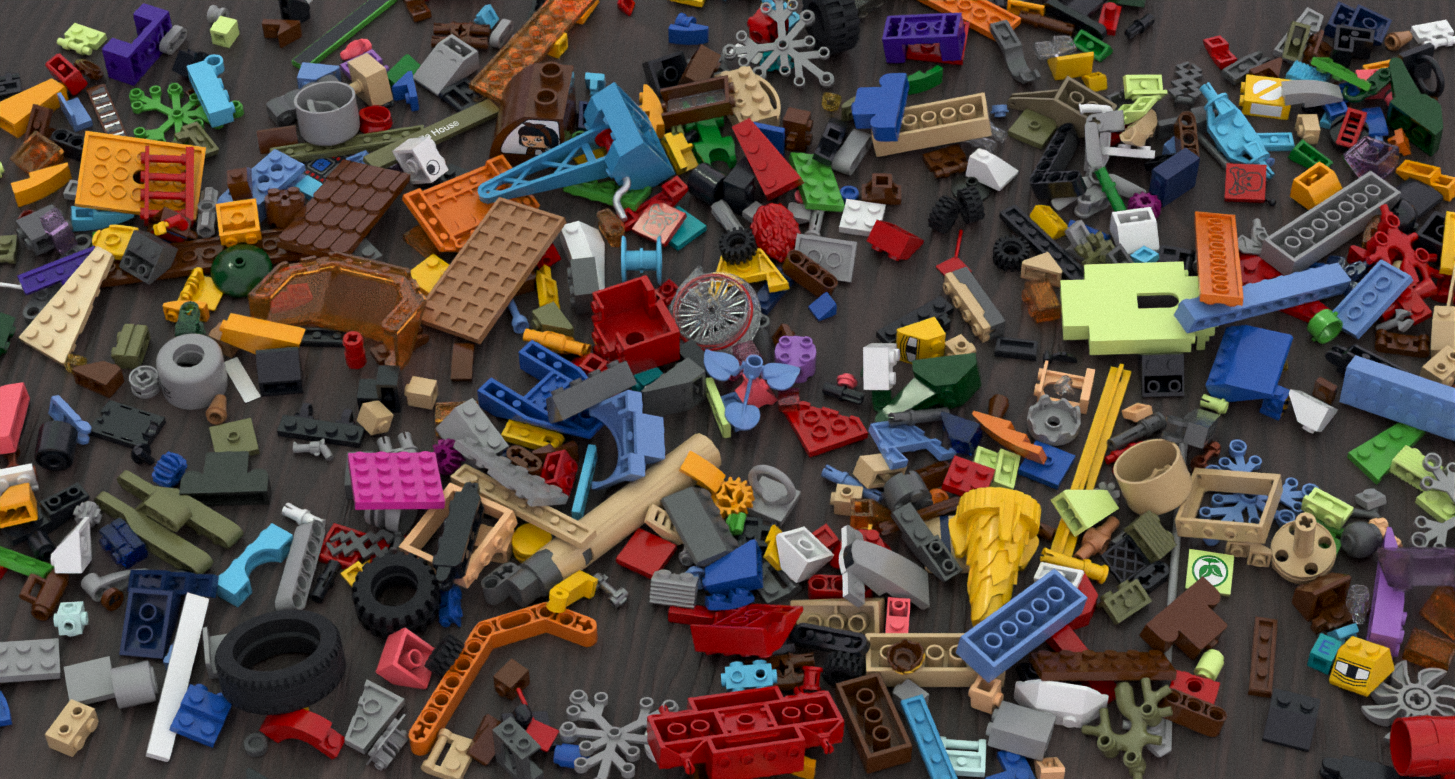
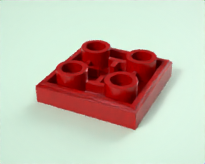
(646, 553)

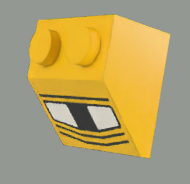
(921, 340)
(1361, 666)

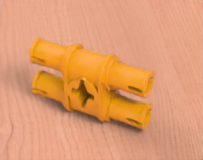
(557, 342)

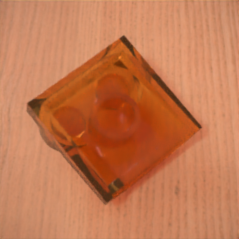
(37, 153)

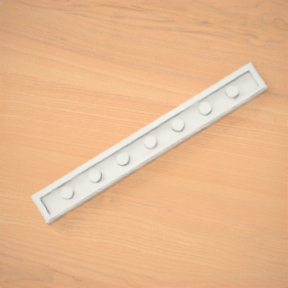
(177, 676)

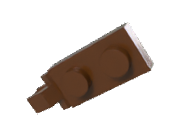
(1333, 618)

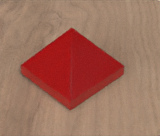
(626, 6)

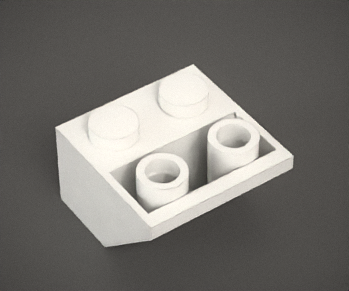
(1135, 229)

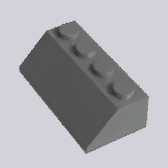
(590, 391)
(699, 525)

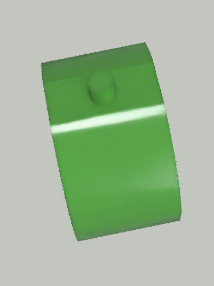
(1324, 326)

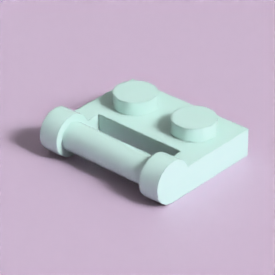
(967, 762)

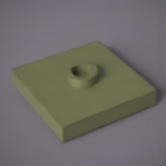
(1033, 129)
(235, 437)

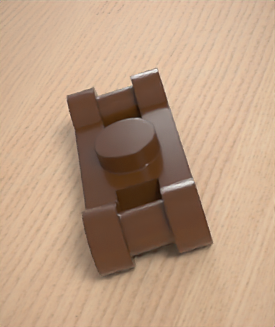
(1402, 344)

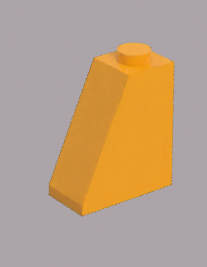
(18, 505)

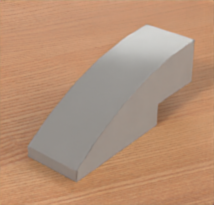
(1310, 93)

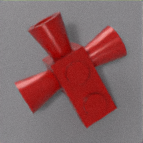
(1412, 301)

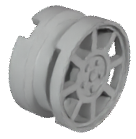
(146, 381)

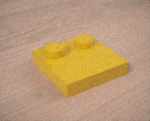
(429, 272)

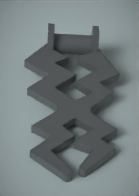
(1179, 86)
(358, 543)

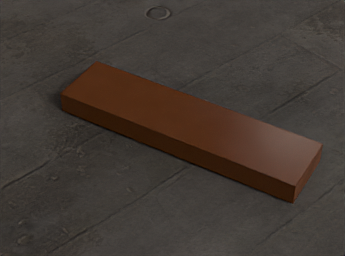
(1262, 657)

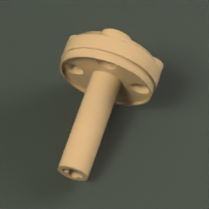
(1303, 550)

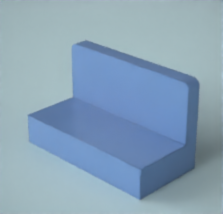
(75, 113)

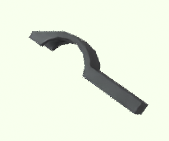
(1012, 52)

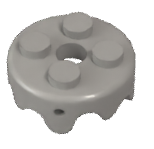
(1050, 411)

